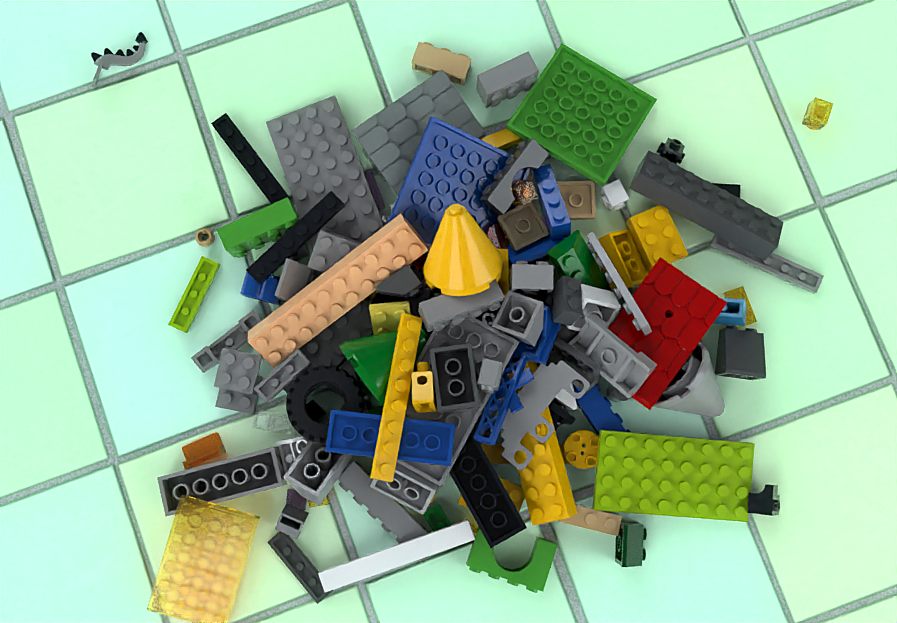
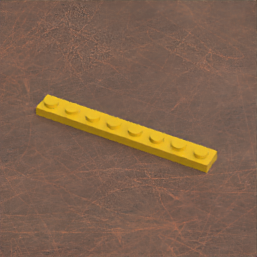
(396, 398)

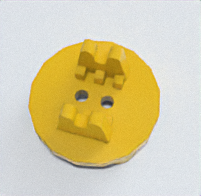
(573, 447)

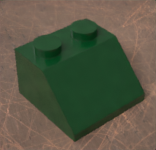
(629, 544)

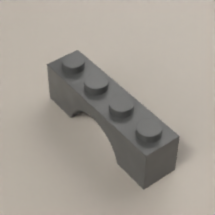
(499, 194)

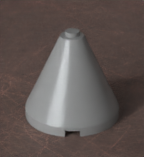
(694, 387)

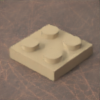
(579, 199)

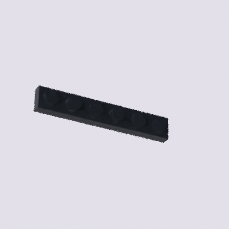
(249, 159)
(295, 237)

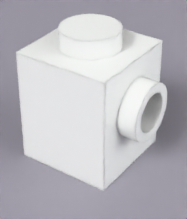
(614, 195)

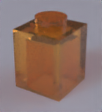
(523, 192)

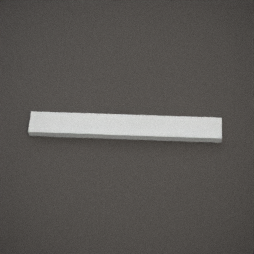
(396, 555)

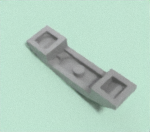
(233, 339)

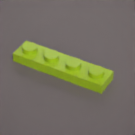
(194, 294)

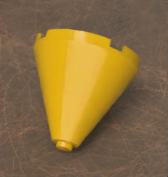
(461, 256)

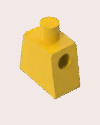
(423, 395)

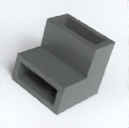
(291, 520)

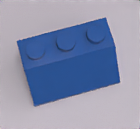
(533, 253)

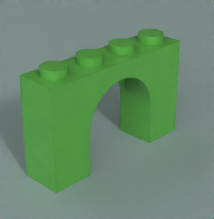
(531, 574)

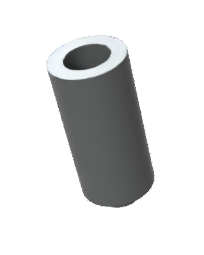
(615, 395)

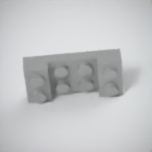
(618, 361)

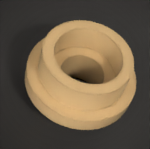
(199, 237)

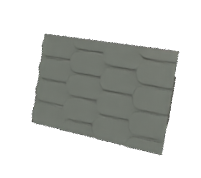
(396, 131)

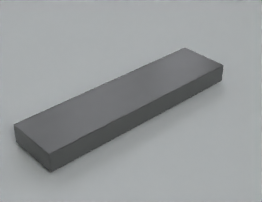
(299, 565)

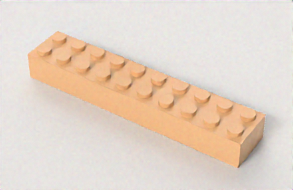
(336, 291)

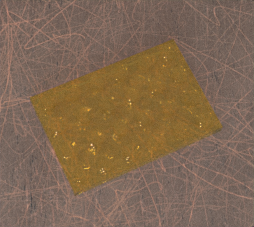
(203, 562)

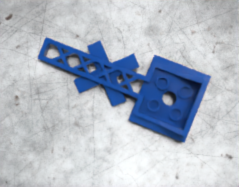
(521, 377)

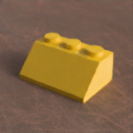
(625, 258)

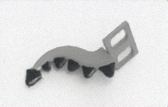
(119, 59)

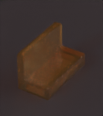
(203, 450)

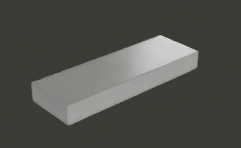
(282, 376)

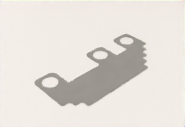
(535, 399)

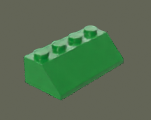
(575, 260)

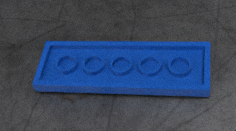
(420, 439)

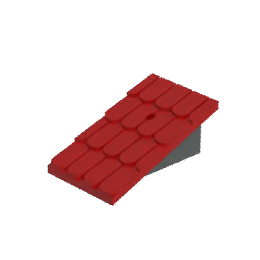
(679, 318)

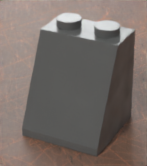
(740, 354)

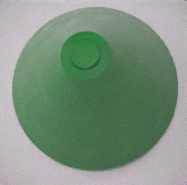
(373, 359)

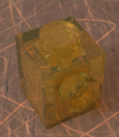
(817, 114)

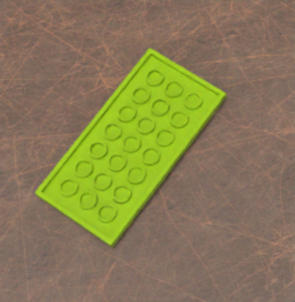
(673, 476)

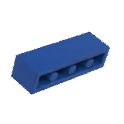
(551, 202)
(598, 411)

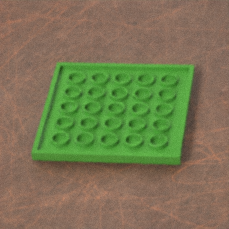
(581, 114)

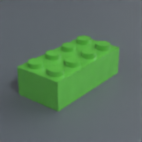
(258, 228)

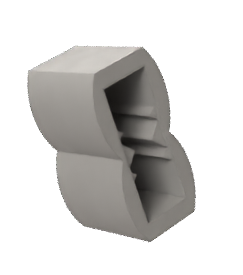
(490, 375)

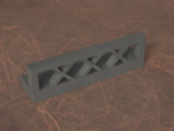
(580, 366)

